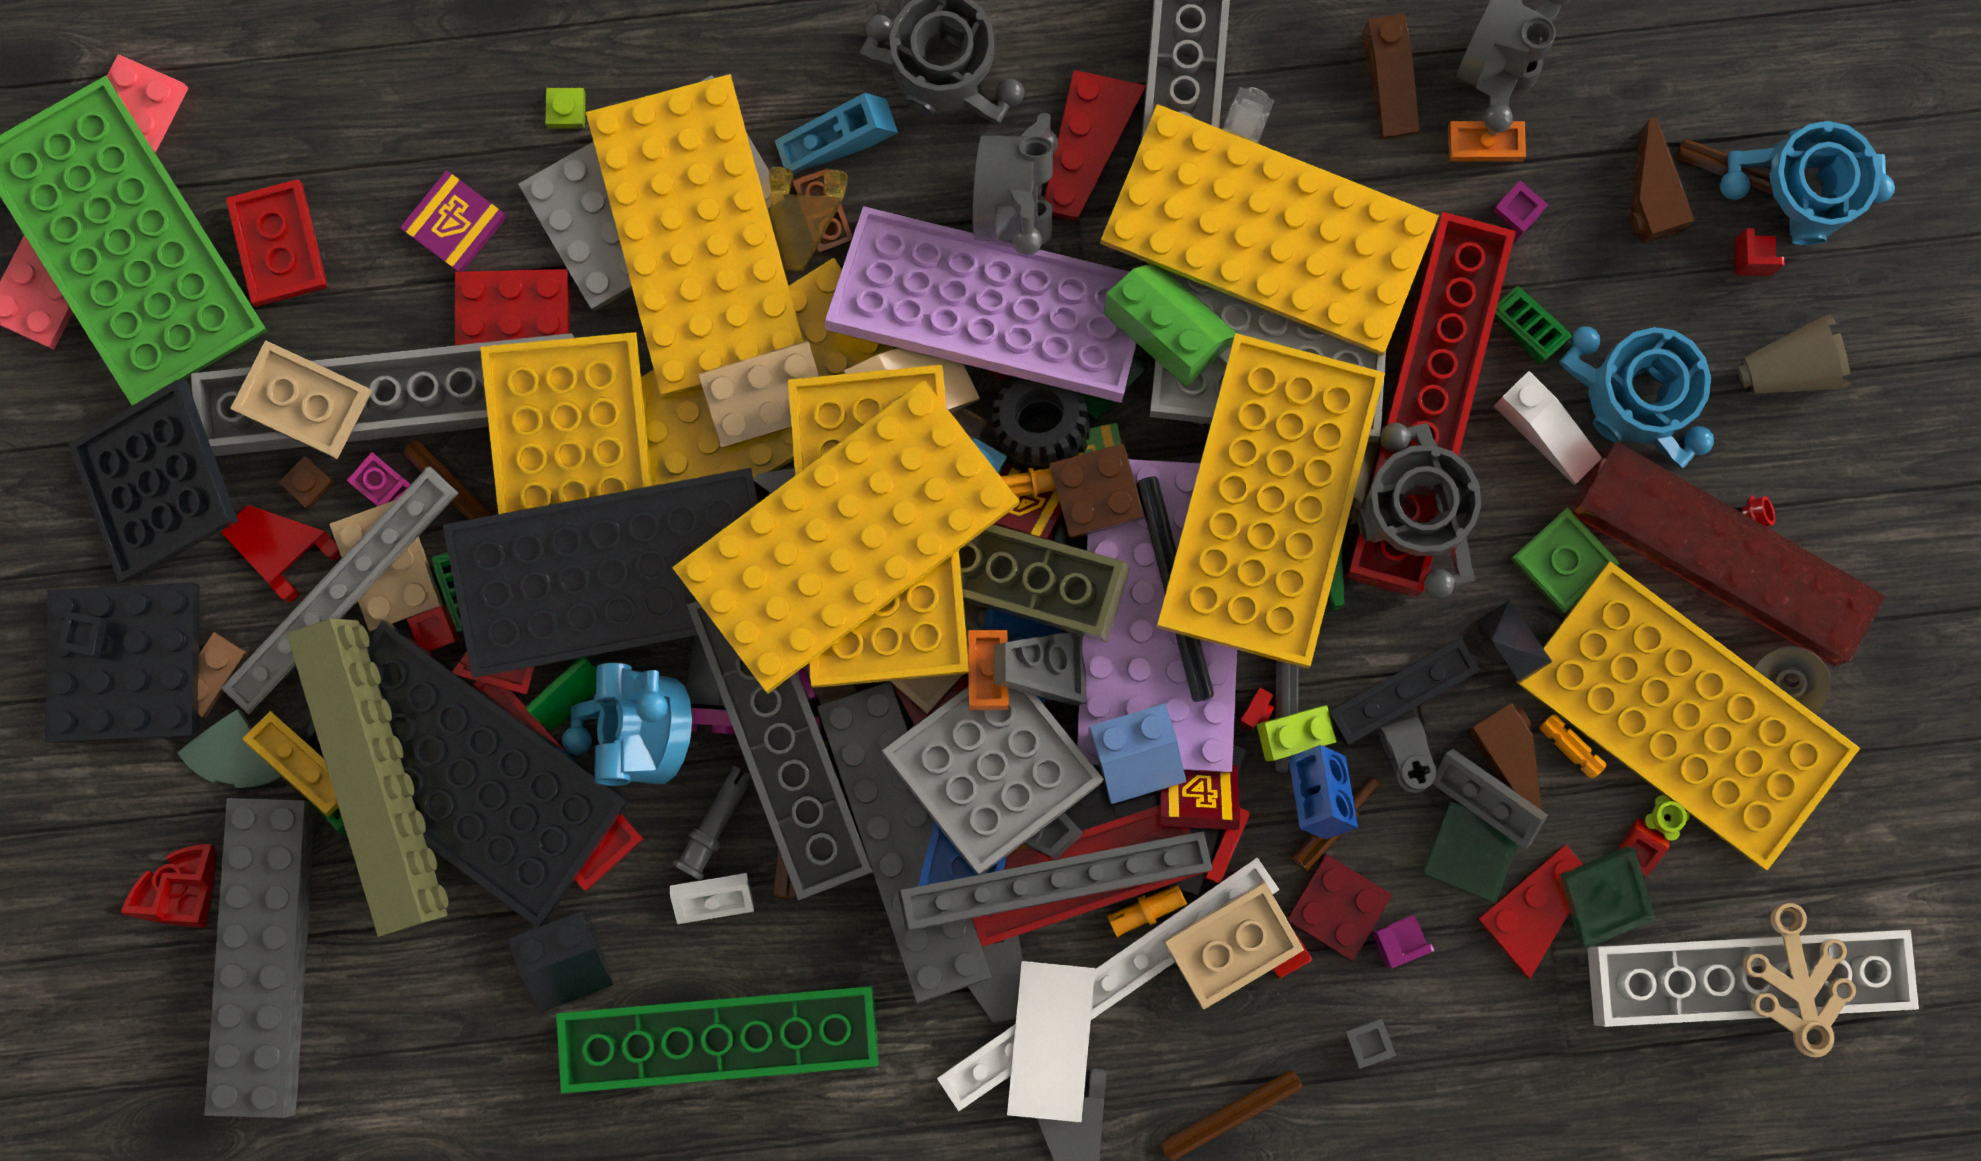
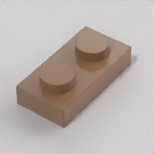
(217, 665)

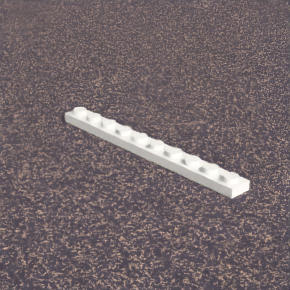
(1112, 982)

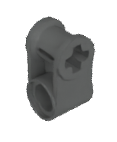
(1408, 747)

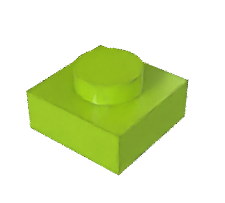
(565, 107)

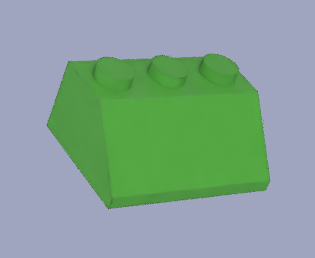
(1168, 322)

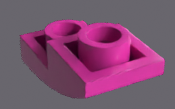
(378, 480)

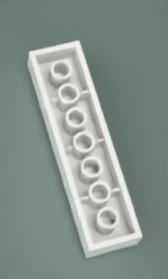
(1709, 983)

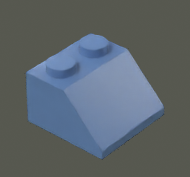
(1137, 753)

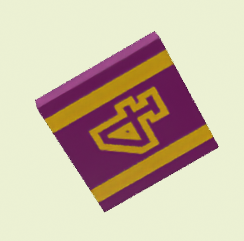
(453, 222)

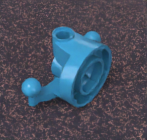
(1848, 172)
(1619, 410)
(639, 727)

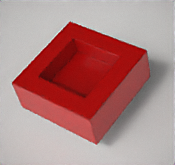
(433, 628)
(1257, 710)

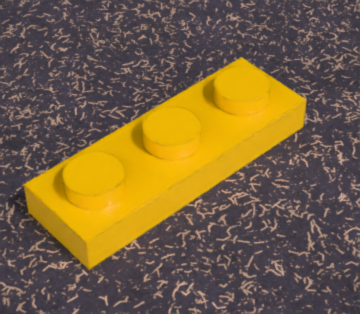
(293, 761)

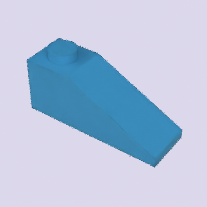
(837, 133)

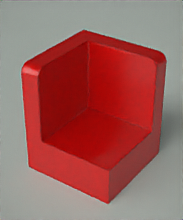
(1756, 254)

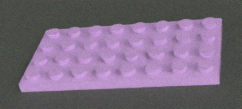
(981, 304)
(1144, 663)

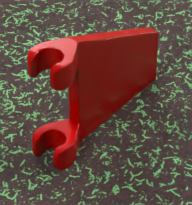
(275, 544)

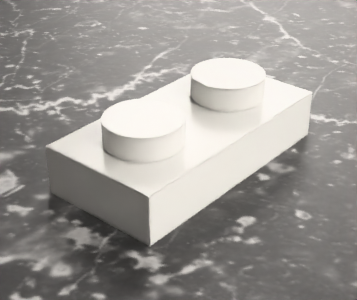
(711, 898)

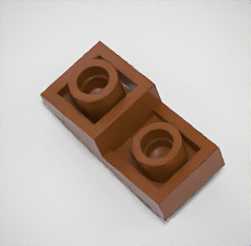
(838, 229)

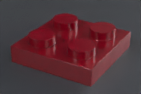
(1339, 907)

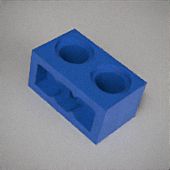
(1322, 792)

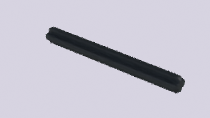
(1165, 553)

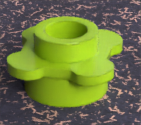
(1677, 815)

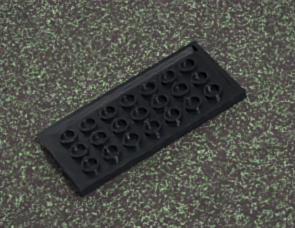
(586, 571)
(487, 783)

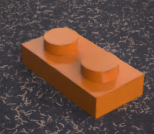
(1472, 143)
(981, 688)

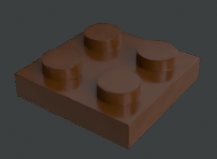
(1097, 491)

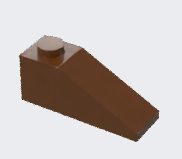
(1392, 74)
(1658, 197)
(1509, 750)

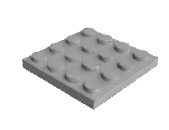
(992, 773)

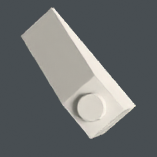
(1548, 427)

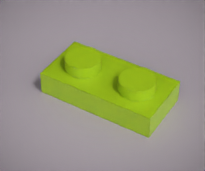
(1296, 733)

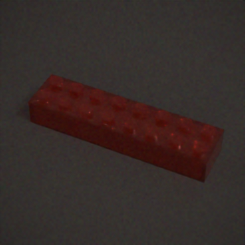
(1728, 555)

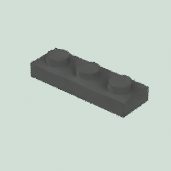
(1489, 798)

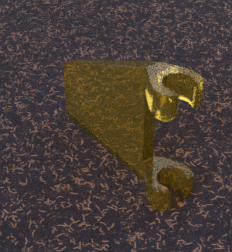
(802, 219)

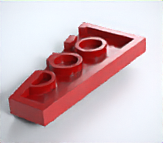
(1090, 129)

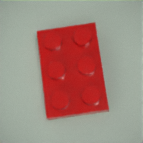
(276, 243)
(511, 305)

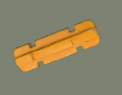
(1572, 746)

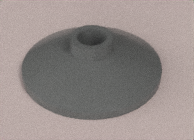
(1815, 679)

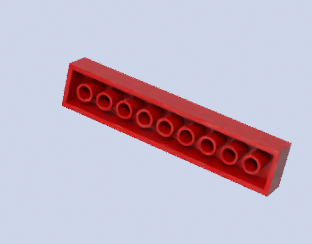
(1437, 374)

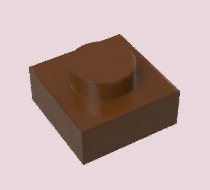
(306, 482)

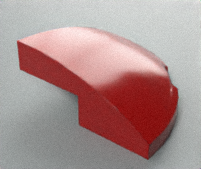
(176, 891)

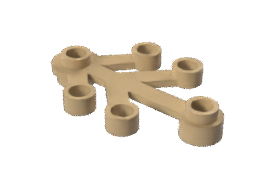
(1802, 986)

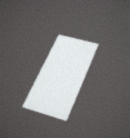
(1051, 1041)

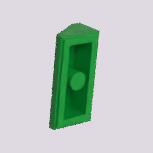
(567, 690)

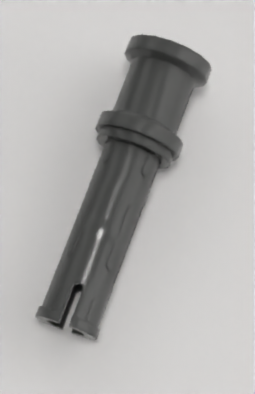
(705, 838)

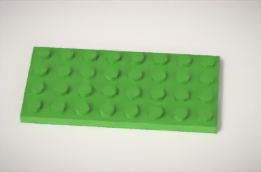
(122, 242)

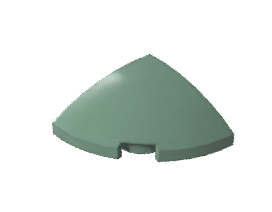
(224, 757)

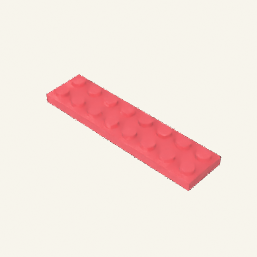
(28, 295)

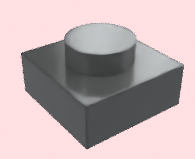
(1369, 1043)

